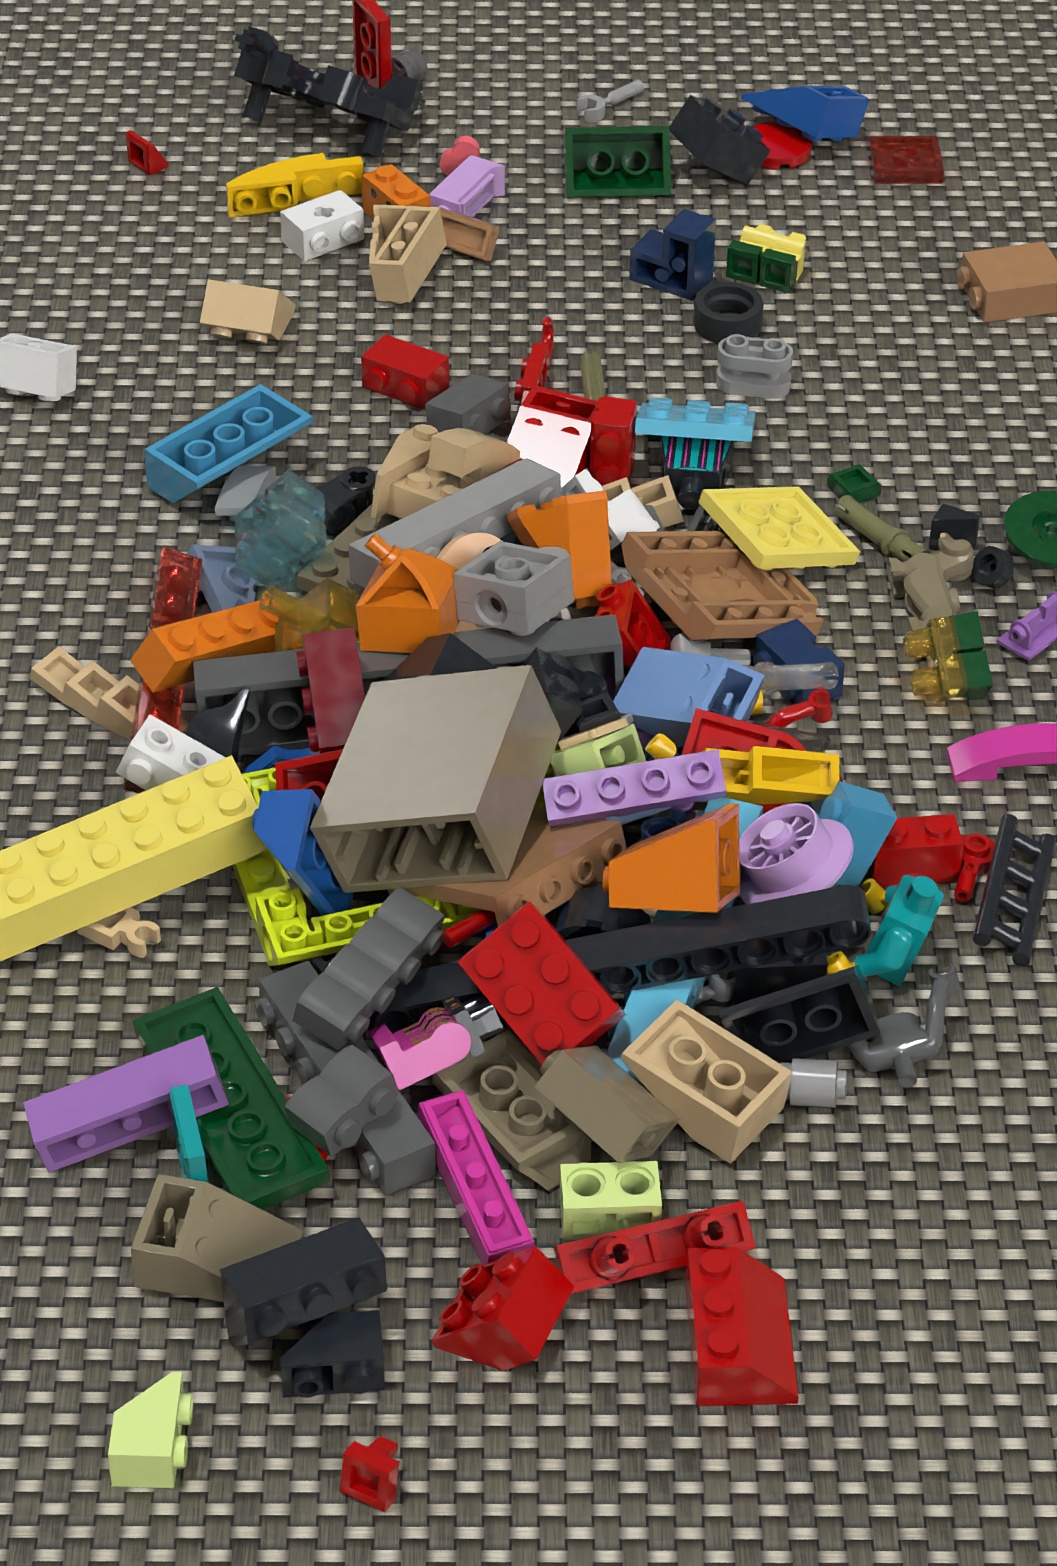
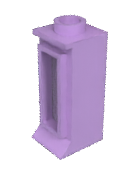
(470, 186)

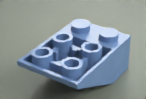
(670, 685)

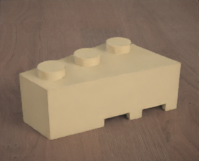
(404, 249)

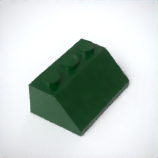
(617, 161)

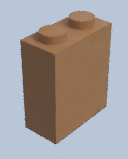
(1010, 281)

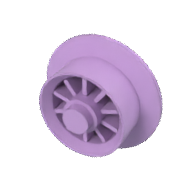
(792, 853)

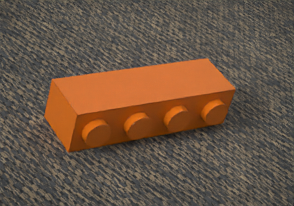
(169, 650)

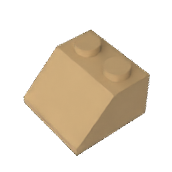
(245, 311)

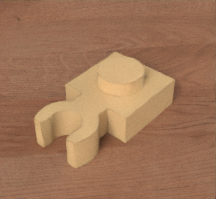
(123, 928)

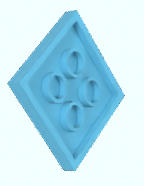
(695, 420)

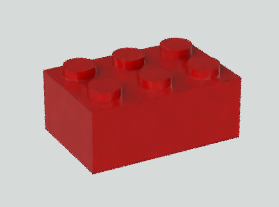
(541, 985)

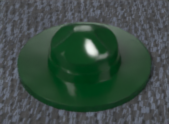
(1032, 527)

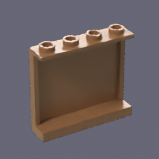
(545, 870)

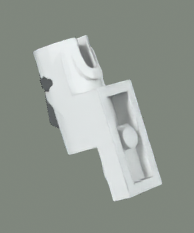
(624, 512)

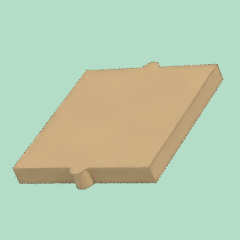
(577, 738)

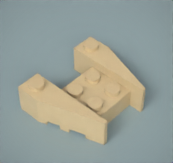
(407, 481)

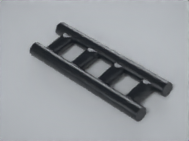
(994, 895)

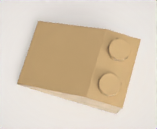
(708, 1079)

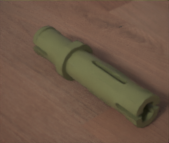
(892, 540)

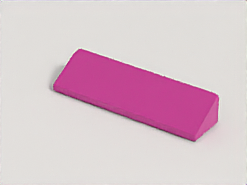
(474, 1178)

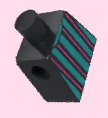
(695, 466)

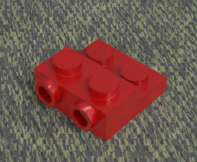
(635, 620)

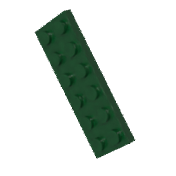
(251, 1137)

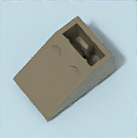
(195, 1232)

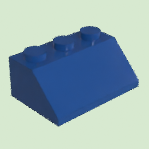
(284, 828)

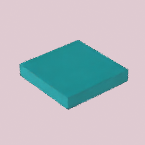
(187, 1135)

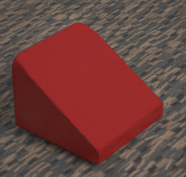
(144, 154)

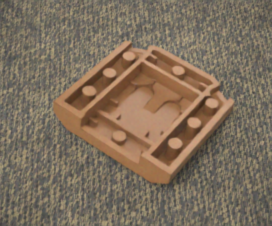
(714, 587)

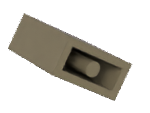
(605, 1102)

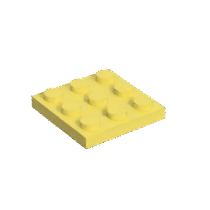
(778, 527)

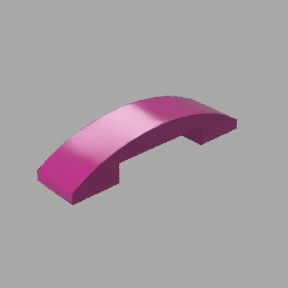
(1017, 745)

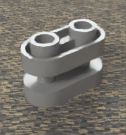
(754, 367)

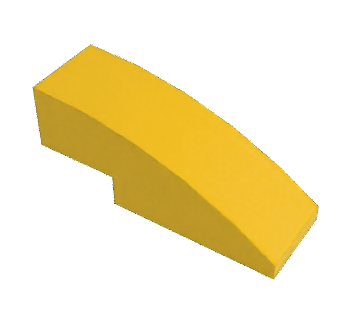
(778, 775)

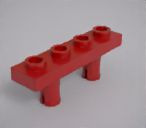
(652, 1246)

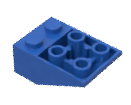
(815, 110)

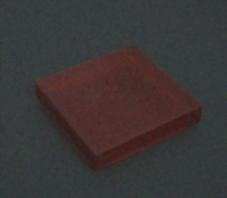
(906, 160)

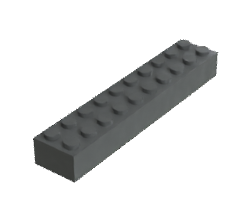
(276, 703)

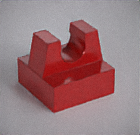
(371, 1473)

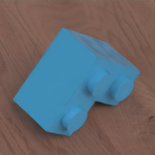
(867, 819)

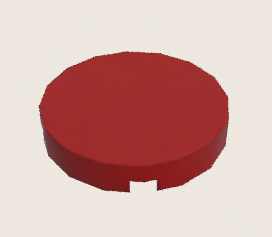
(786, 145)

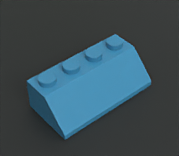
(220, 442)

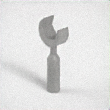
(595, 106)

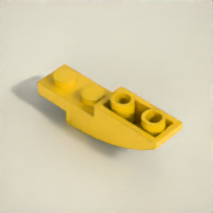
(292, 180)

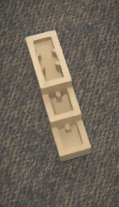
(90, 691)

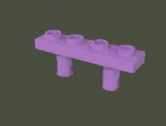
(634, 788)

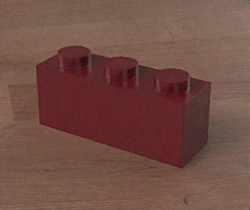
(334, 686)

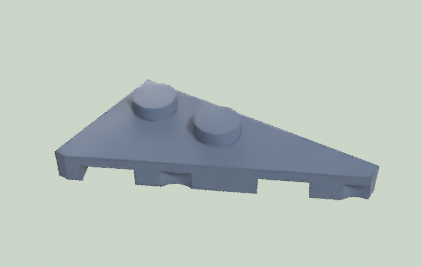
(220, 579)

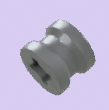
(409, 64)

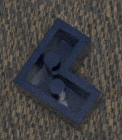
(677, 259)

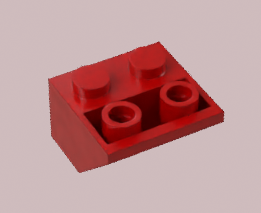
(504, 1310)

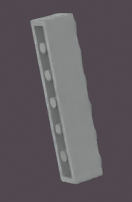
(470, 510)

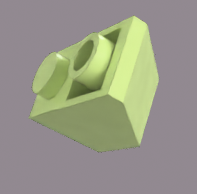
(148, 1438)

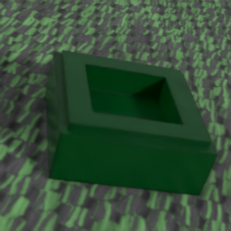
(854, 482)

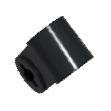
(347, 498)

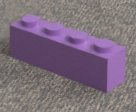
(122, 1103)

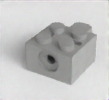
(514, 587)

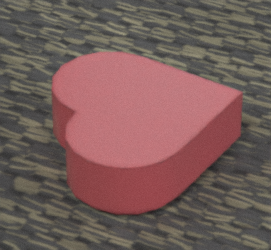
(462, 149)

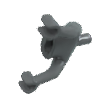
(903, 1039)

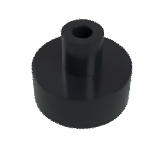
(993, 567)

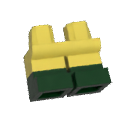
(766, 257)

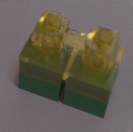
(953, 658)

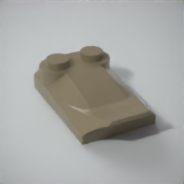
(513, 1112)

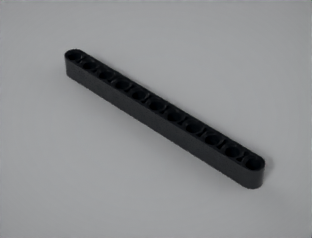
(675, 949)

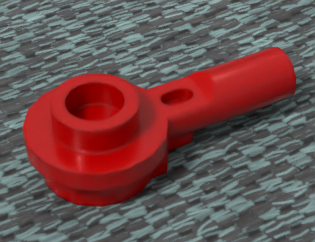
(974, 862)

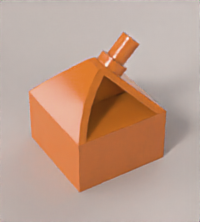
(405, 599)

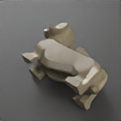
(926, 580)

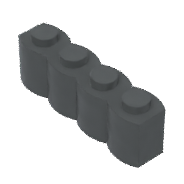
(369, 968)

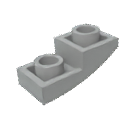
(242, 488)

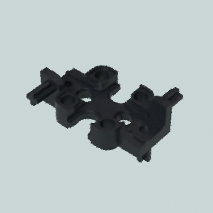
(279, 73)

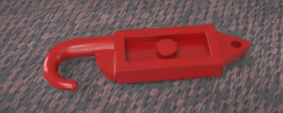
(535, 368)

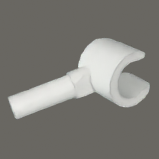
(718, 989)

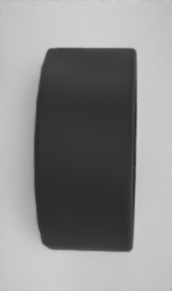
(729, 297)

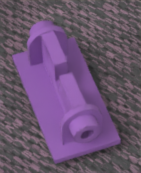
(1034, 631)

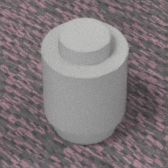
(816, 1083)

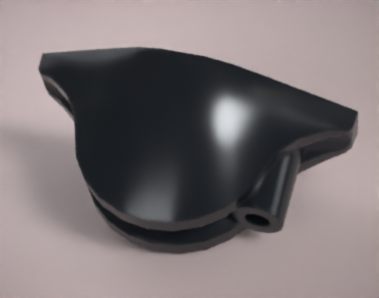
(221, 726)

